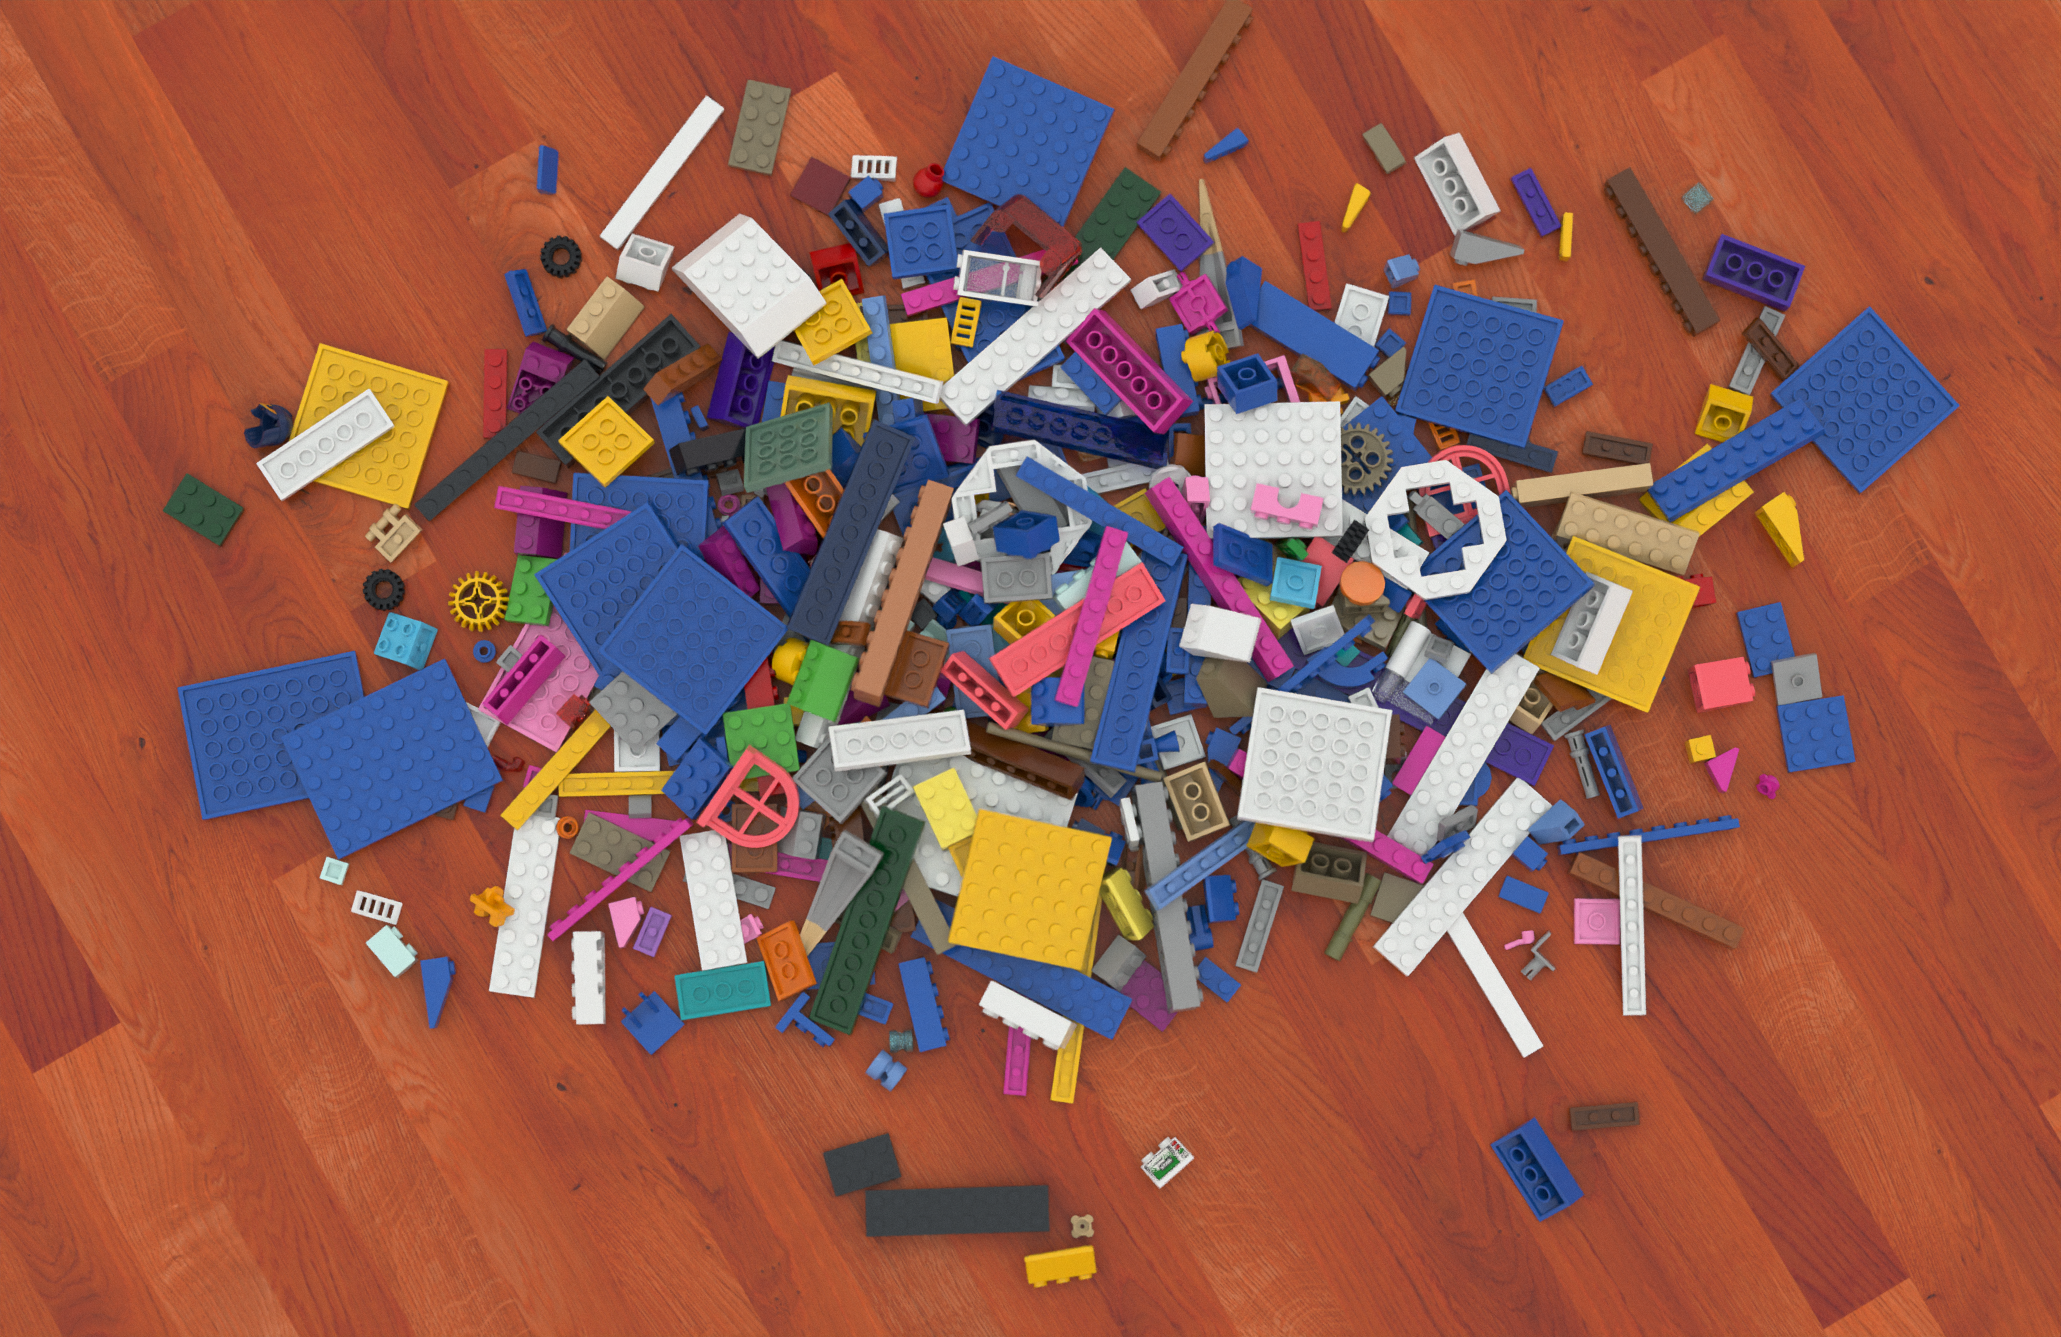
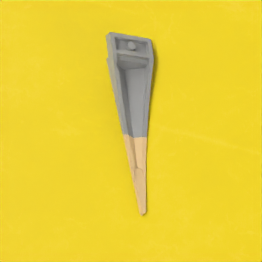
(1214, 265)
(845, 874)

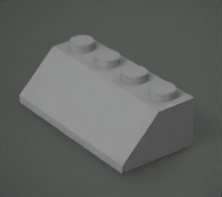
(1030, 498)

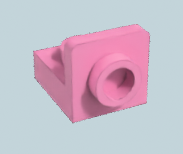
(751, 928)

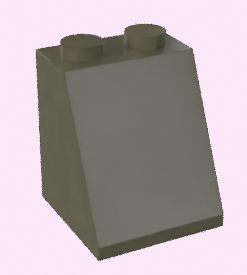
(1229, 687)

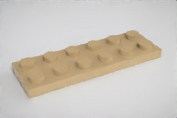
(1628, 533)

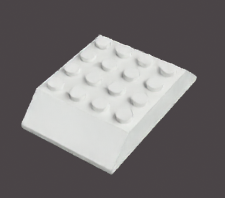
(750, 284)

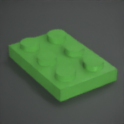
(527, 598)

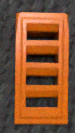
(1442, 445)

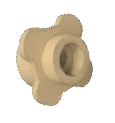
(1087, 1230)

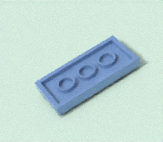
(979, 645)

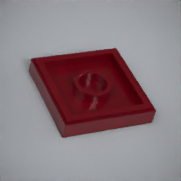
(820, 186)

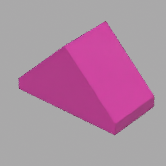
(1721, 769)

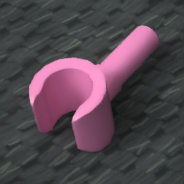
(1527, 938)

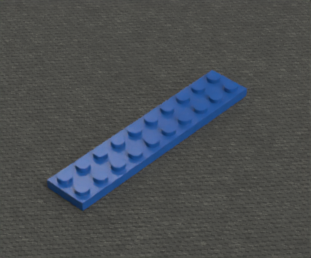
(1137, 672)
(1049, 984)

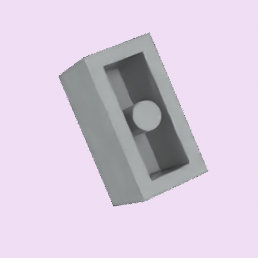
(1118, 963)

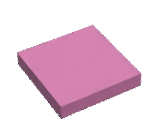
(1597, 921)

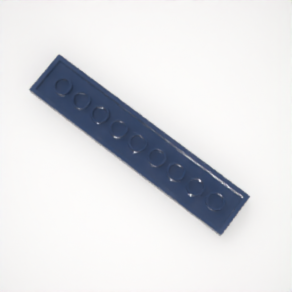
(850, 532)

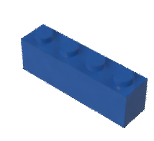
(1170, 344)
(683, 736)
(1614, 771)
(922, 1004)

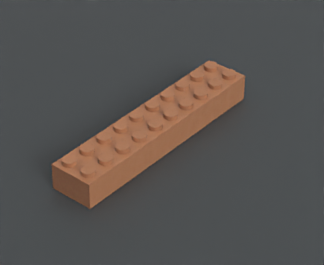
(904, 590)

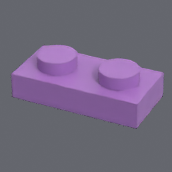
(652, 932)

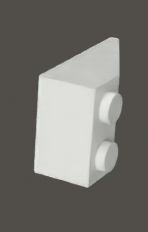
(1219, 633)

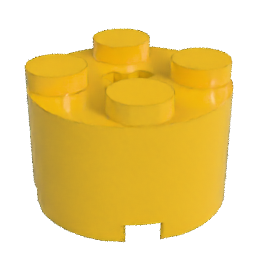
(1204, 355)
(788, 659)

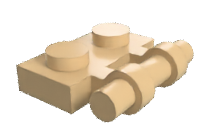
(398, 538)

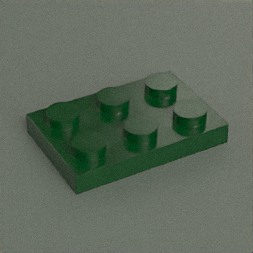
(203, 509)

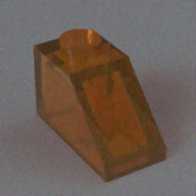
(1314, 378)

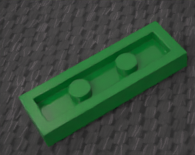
(1292, 548)

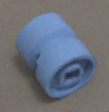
(886, 1070)

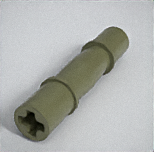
(1352, 919)

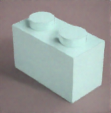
(392, 950)

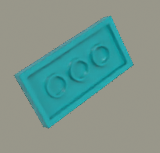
(722, 990)

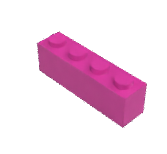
(523, 679)

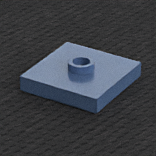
(1434, 688)

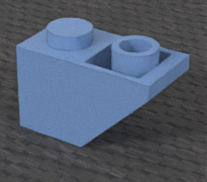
(1556, 824)

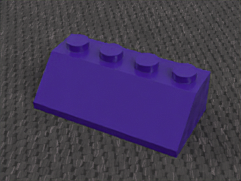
(740, 385)

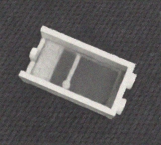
(998, 278)

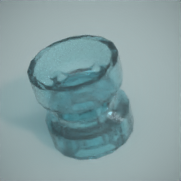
(901, 1041)

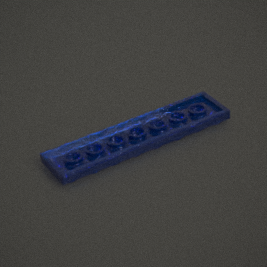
(1079, 430)

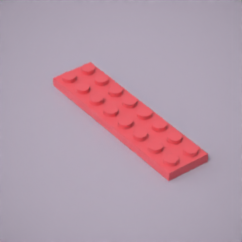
(1048, 645)

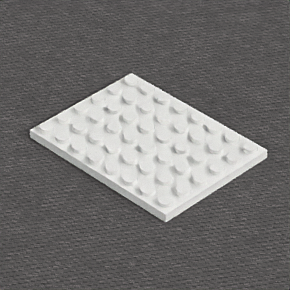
(985, 790)

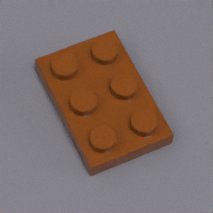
(917, 669)
(754, 859)

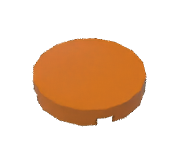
(1362, 583)

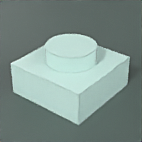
(334, 871)

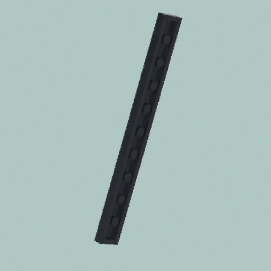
(506, 440)

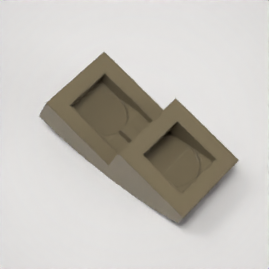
(1384, 148)

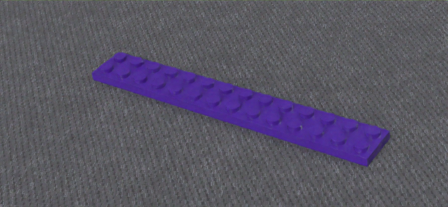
(1513, 753)

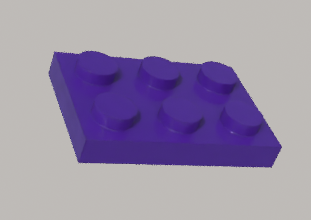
(1175, 233)

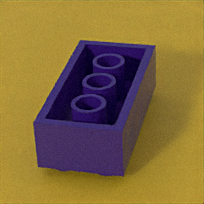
(1753, 272)

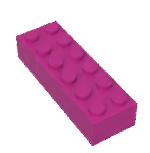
(1129, 371)

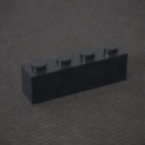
(709, 452)

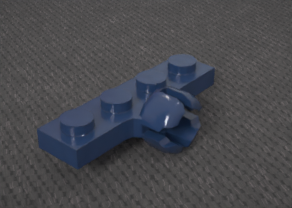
(1532, 455)

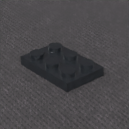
(862, 1164)

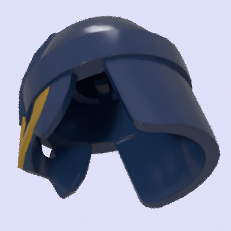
(274, 426)

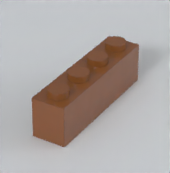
(682, 374)

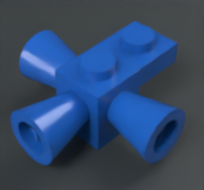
(1151, 748)

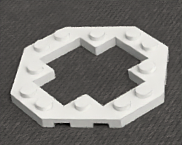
(982, 480)
(1463, 490)

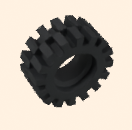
(561, 243)
(1350, 541)
(370, 589)

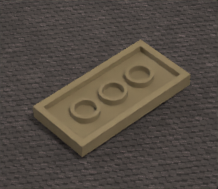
(759, 127)
(1095, 693)
(612, 846)

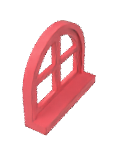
(1454, 453)
(731, 786)

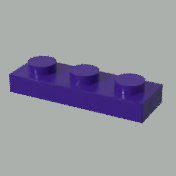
(1536, 202)

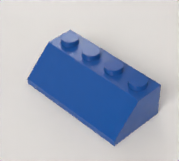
(1537, 1169)

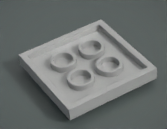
(631, 710)
(839, 790)

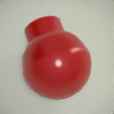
(929, 181)

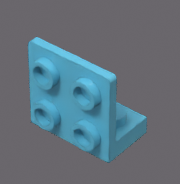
(405, 641)

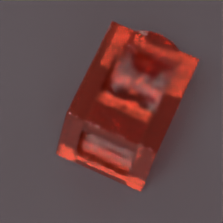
(574, 710)

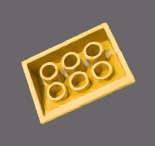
(924, 350)
(850, 404)
(1710, 512)

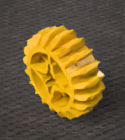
(498, 600)

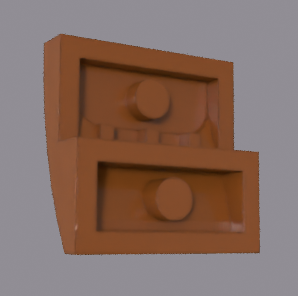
(1190, 453)
(1562, 692)

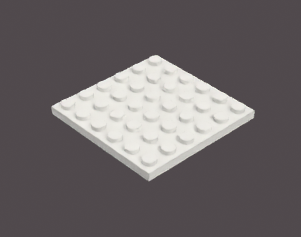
(1279, 447)
(1314, 764)

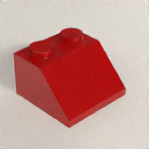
(837, 264)

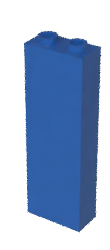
(1310, 333)

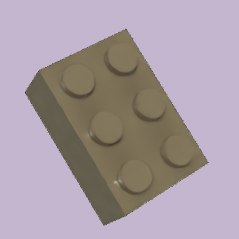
(1331, 873)

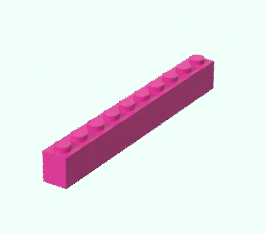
(1219, 582)
(1382, 847)

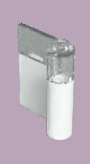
(1405, 665)

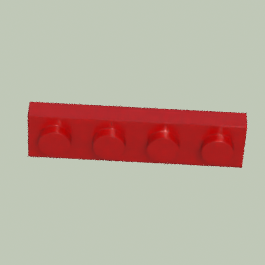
(1314, 266)
(495, 391)

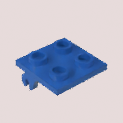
(652, 1022)

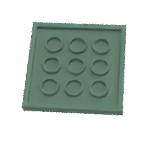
(788, 447)

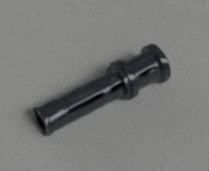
(565, 344)

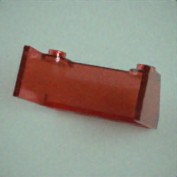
(1059, 243)

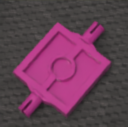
(1198, 303)

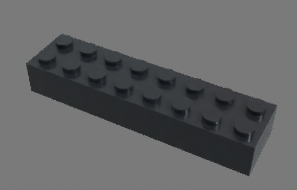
(622, 381)
(957, 1210)

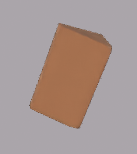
(1135, 868)

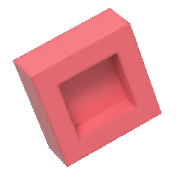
(1415, 607)

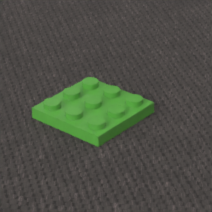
(768, 731)

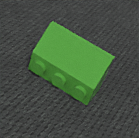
(823, 680)

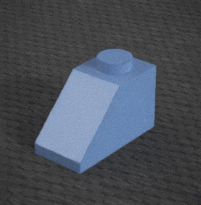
(1401, 270)

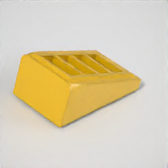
(1357, 201)
(968, 303)

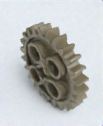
(1372, 446)

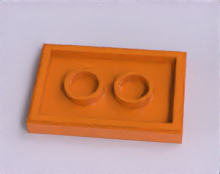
(786, 960)

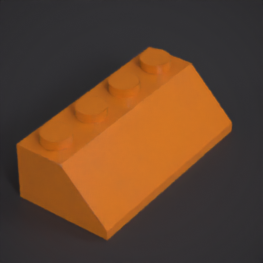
(817, 497)

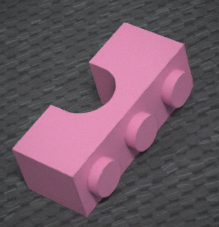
(1266, 505)

